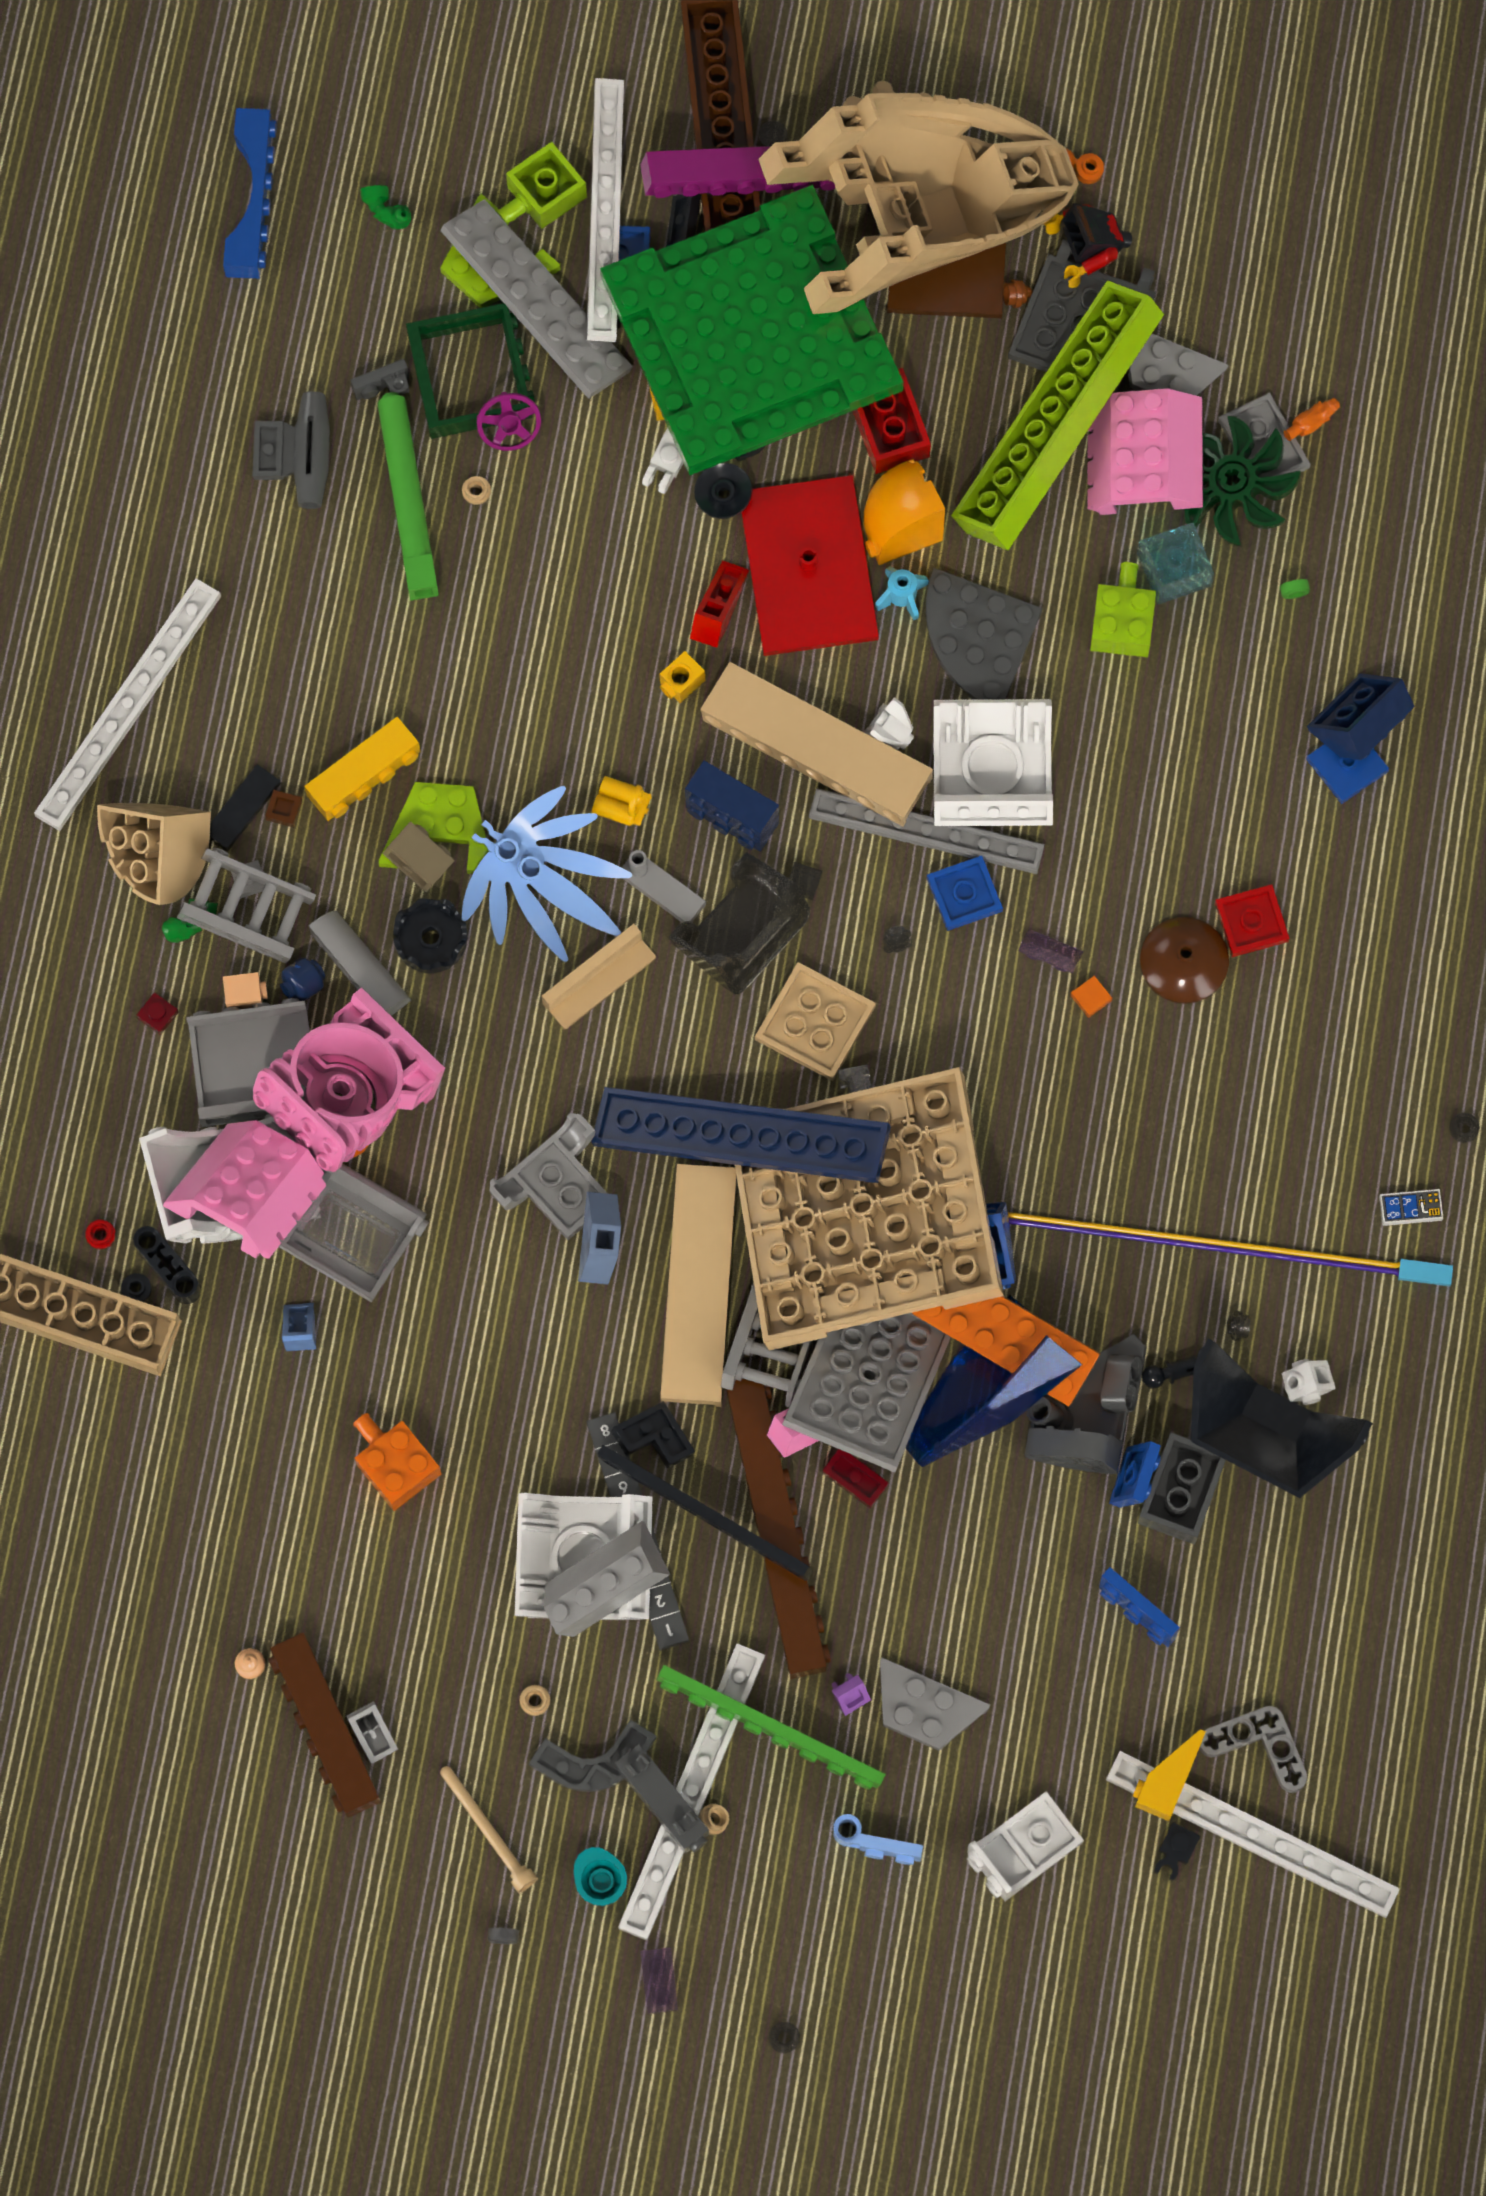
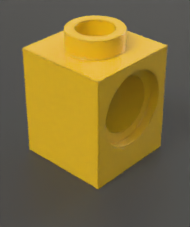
(685, 666)

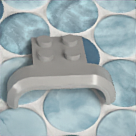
(553, 1178)

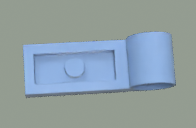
(875, 1846)

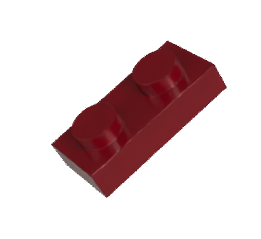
(855, 1478)

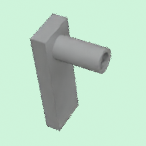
(662, 888)

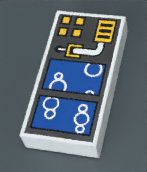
(1411, 1207)

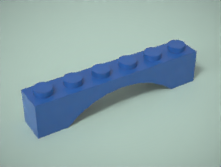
(244, 245)

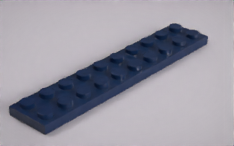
(741, 1134)

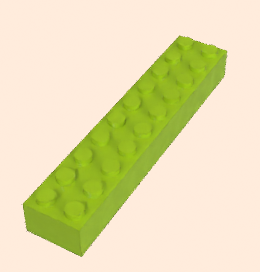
(1057, 415)

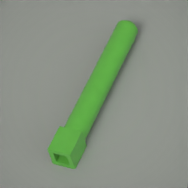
(407, 496)

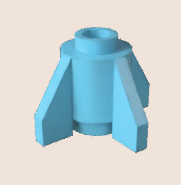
(902, 590)

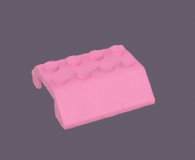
(1146, 451)
(251, 1184)

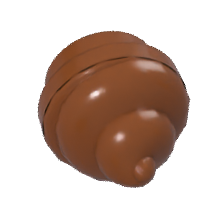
(1016, 293)

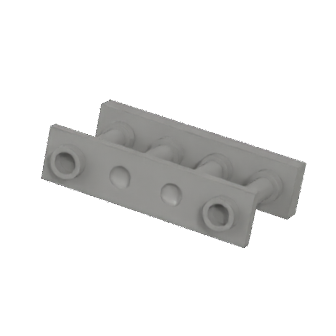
(223, 923)
(745, 1345)

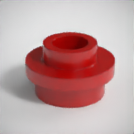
(96, 1226)

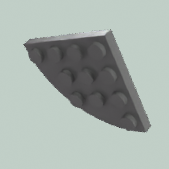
(978, 634)

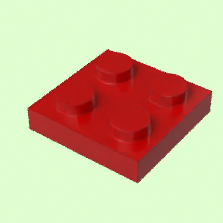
(1252, 920)

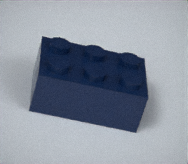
(731, 806)

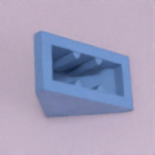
(299, 1327)

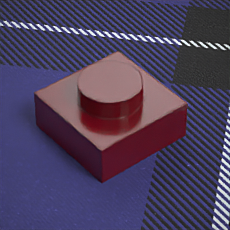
(157, 1013)

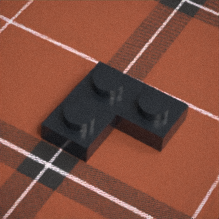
(657, 1428)

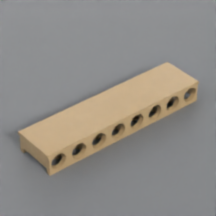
(816, 743)
(699, 1284)
(86, 1316)

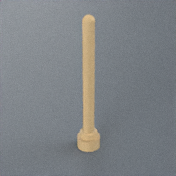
(521, 1876)

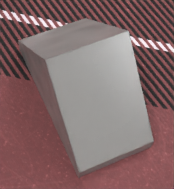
(372, 1732)

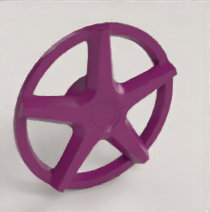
(508, 421)

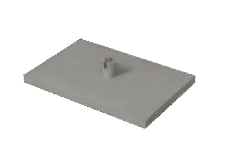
(868, 1387)

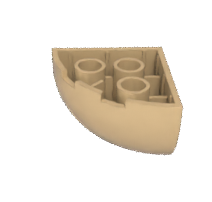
(155, 847)

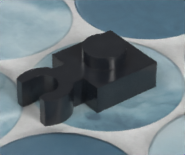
(1178, 1847)

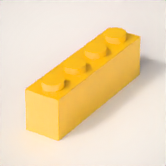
(363, 769)

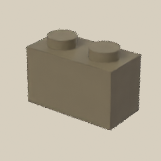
(418, 856)

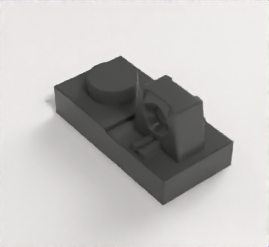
(391, 376)

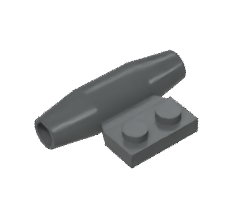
(296, 450)

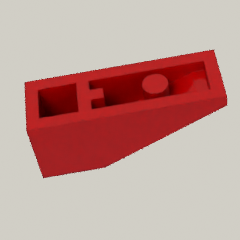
(718, 604)

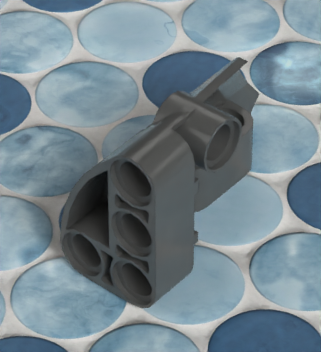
(1093, 1428)

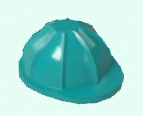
(599, 1876)

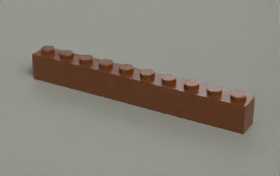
(775, 1524)

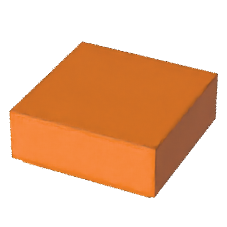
(1091, 996)

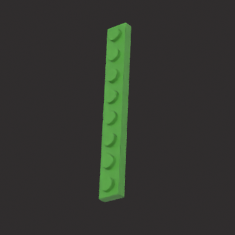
(758, 1722)

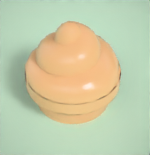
(250, 1663)

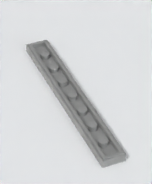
(920, 830)

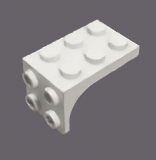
(1023, 1847)

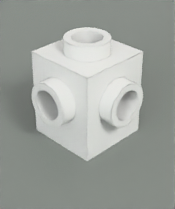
(1308, 1381)

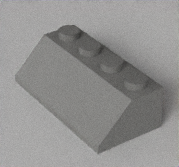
(604, 1581)

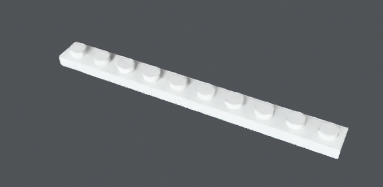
(604, 204)
(127, 704)
(694, 1788)
(1266, 1841)

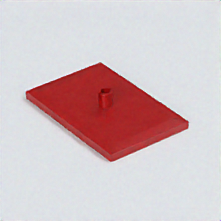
(816, 600)

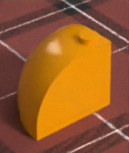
(902, 513)

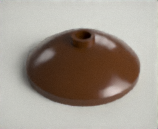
(1179, 977)

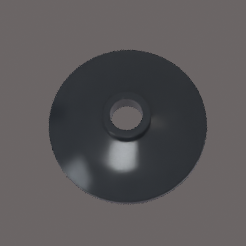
(718, 479)

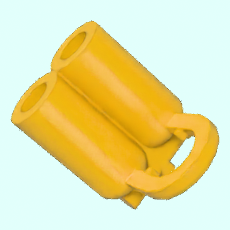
(621, 802)

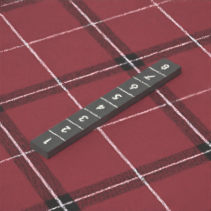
(663, 1607)

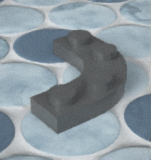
(589, 1774)

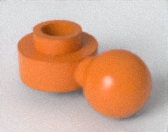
(1082, 173)

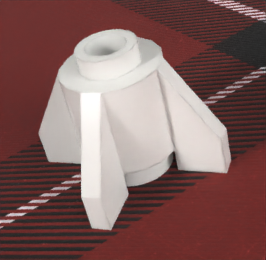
(892, 725)

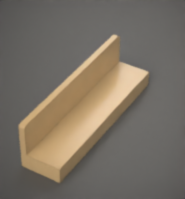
(598, 977)

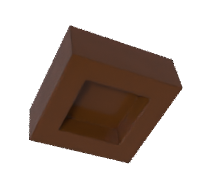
(283, 808)

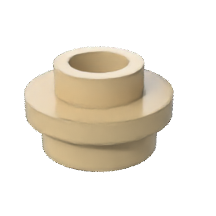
(476, 482)
(535, 1690)
(720, 1817)

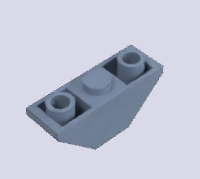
(599, 1238)

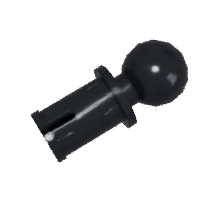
(1154, 1376)

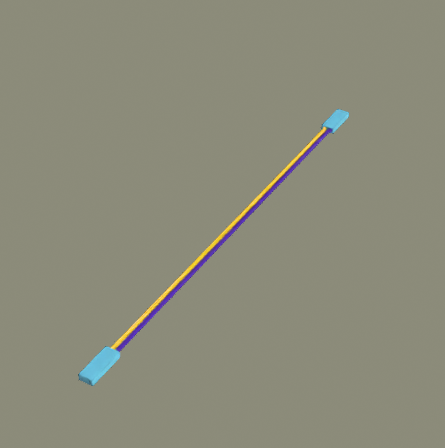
(1408, 1269)

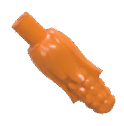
(1312, 419)

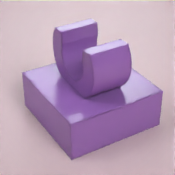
(850, 1694)

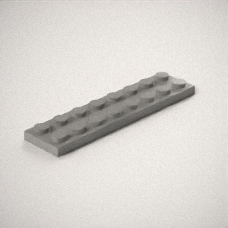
(535, 297)

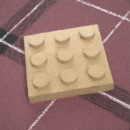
(815, 1021)

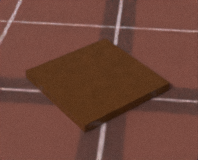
(956, 289)

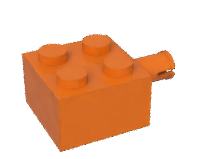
(394, 1461)

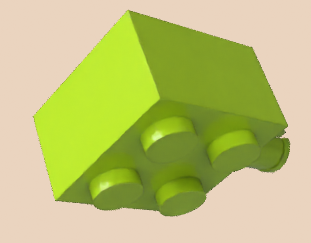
(543, 187)
(1123, 616)

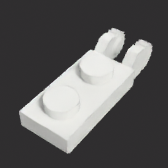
(665, 460)

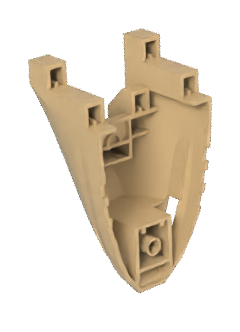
(926, 184)

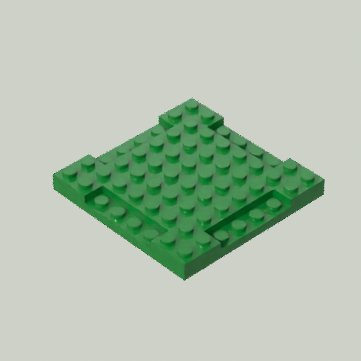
(734, 336)

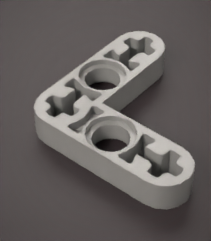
(1268, 1737)

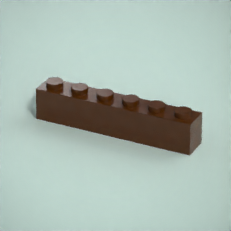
(325, 1726)

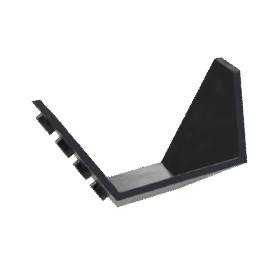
(1265, 1430)

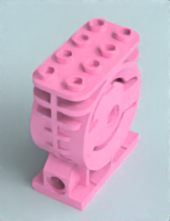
(347, 1057)

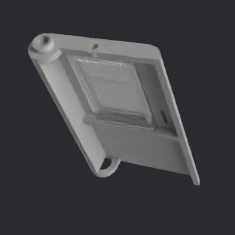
(354, 1230)

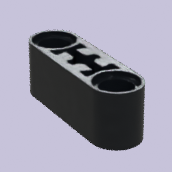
(151, 1255)

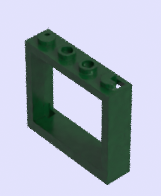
(459, 323)

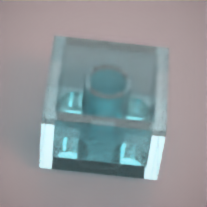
(1175, 563)

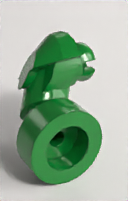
(395, 216)
(179, 930)

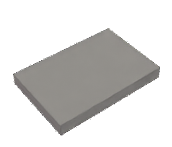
(1262, 418)

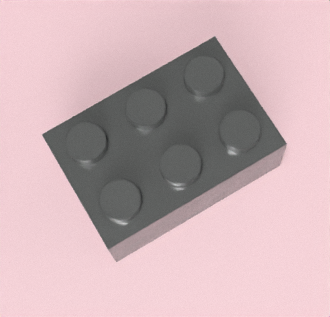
(1181, 1489)

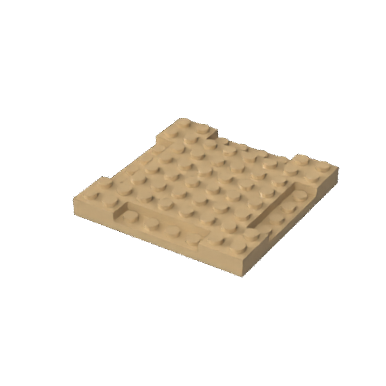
(871, 1251)

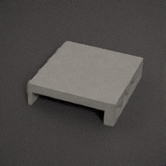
(233, 1049)

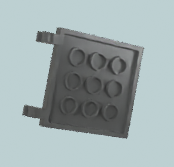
(1057, 309)

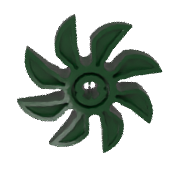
(1250, 483)

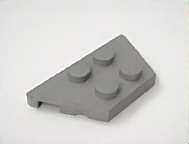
(1173, 366)
(925, 1707)

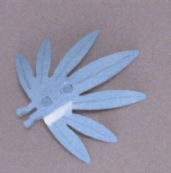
(521, 862)

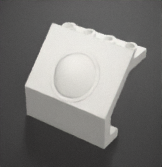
(992, 762)
(562, 1532)

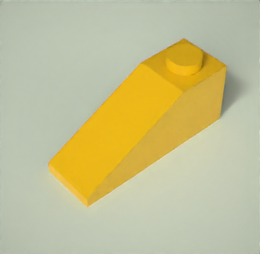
(1165, 1782)

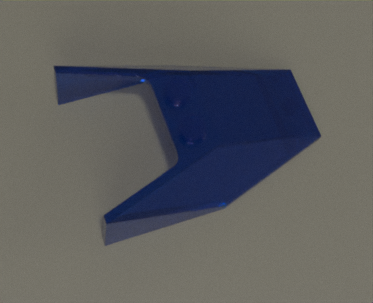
(983, 1397)

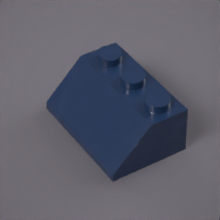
(1362, 715)

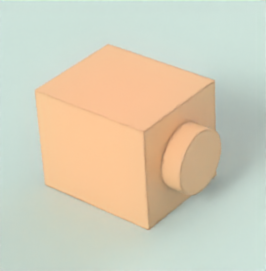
(244, 990)

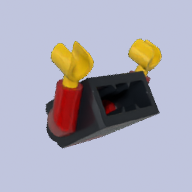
(1091, 237)

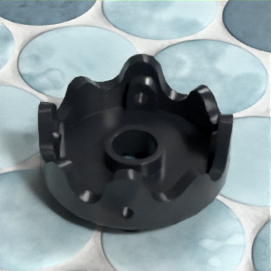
(430, 916)

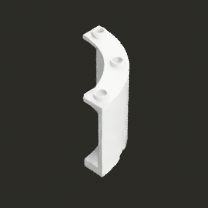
(168, 1160)

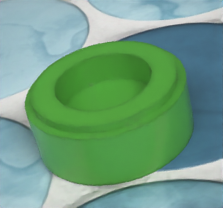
(1295, 589)

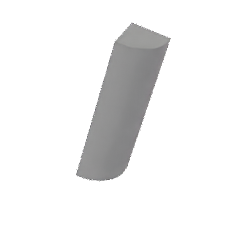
(357, 961)

